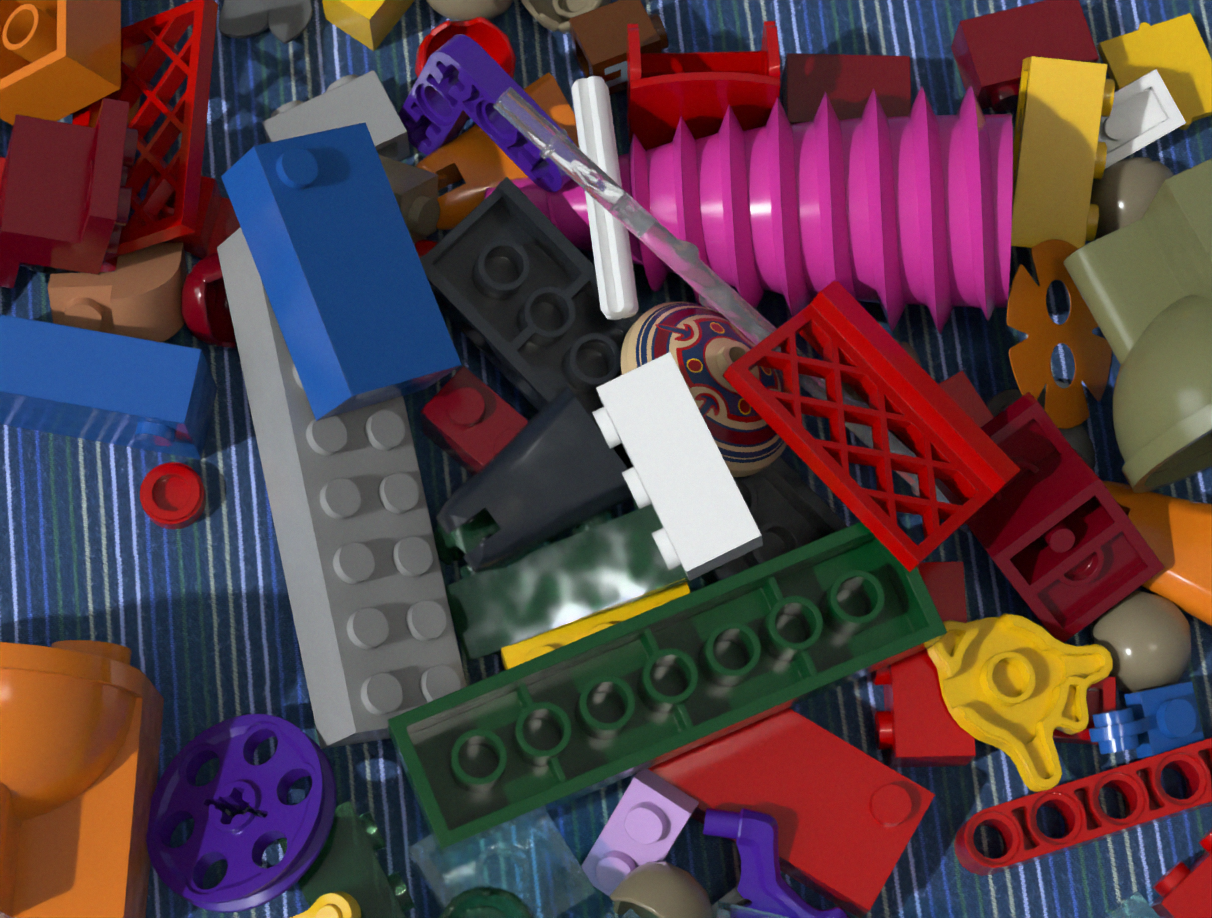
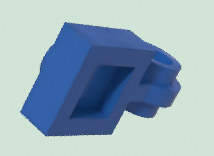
(1151, 723)

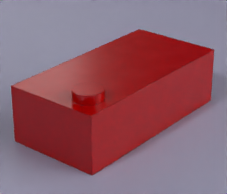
(834, 805)

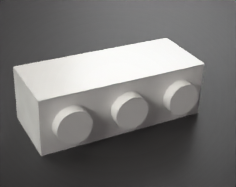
(676, 468)

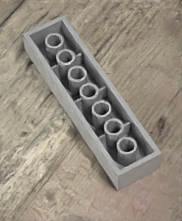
(347, 534)

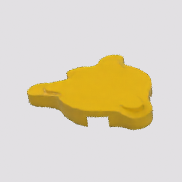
(1016, 686)

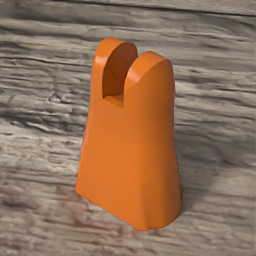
(483, 162)
(1181, 539)

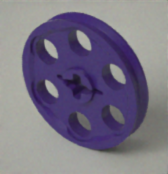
(245, 836)

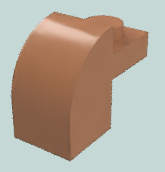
(132, 301)

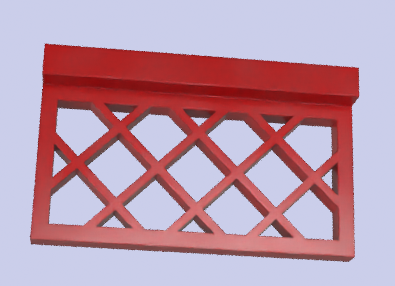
(187, 117)
(899, 400)

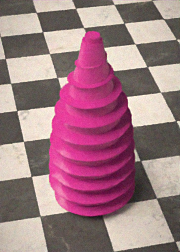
(869, 201)

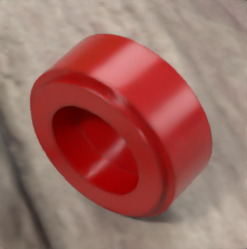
(173, 495)

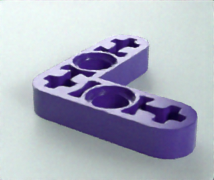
(465, 83)

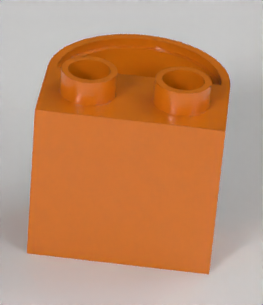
(75, 780)

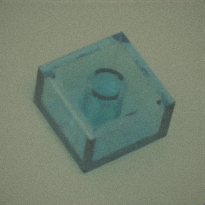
(520, 859)

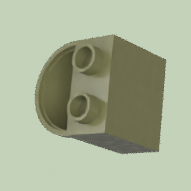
(1155, 310)

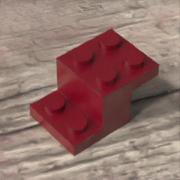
(65, 192)
(1057, 526)

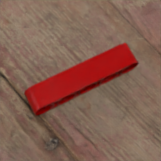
(1080, 809)

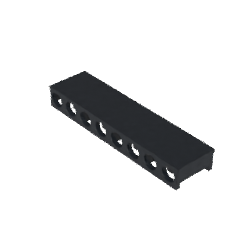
(539, 321)

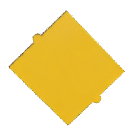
(1175, 52)

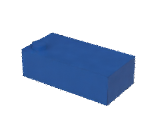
(340, 269)
(104, 387)

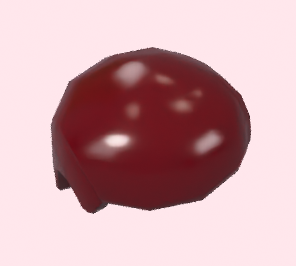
(206, 304)

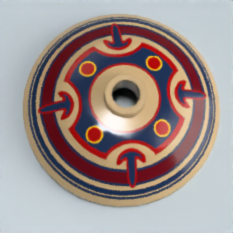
(703, 350)

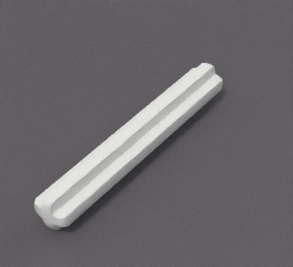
(608, 235)

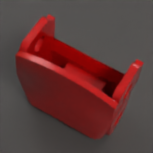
(699, 88)

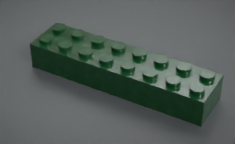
(660, 684)

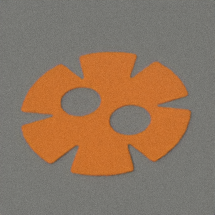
(1032, 356)

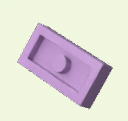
(638, 830)

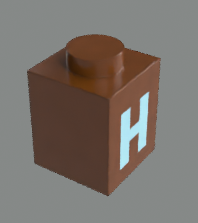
(601, 40)

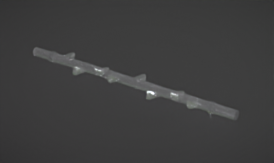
(676, 253)

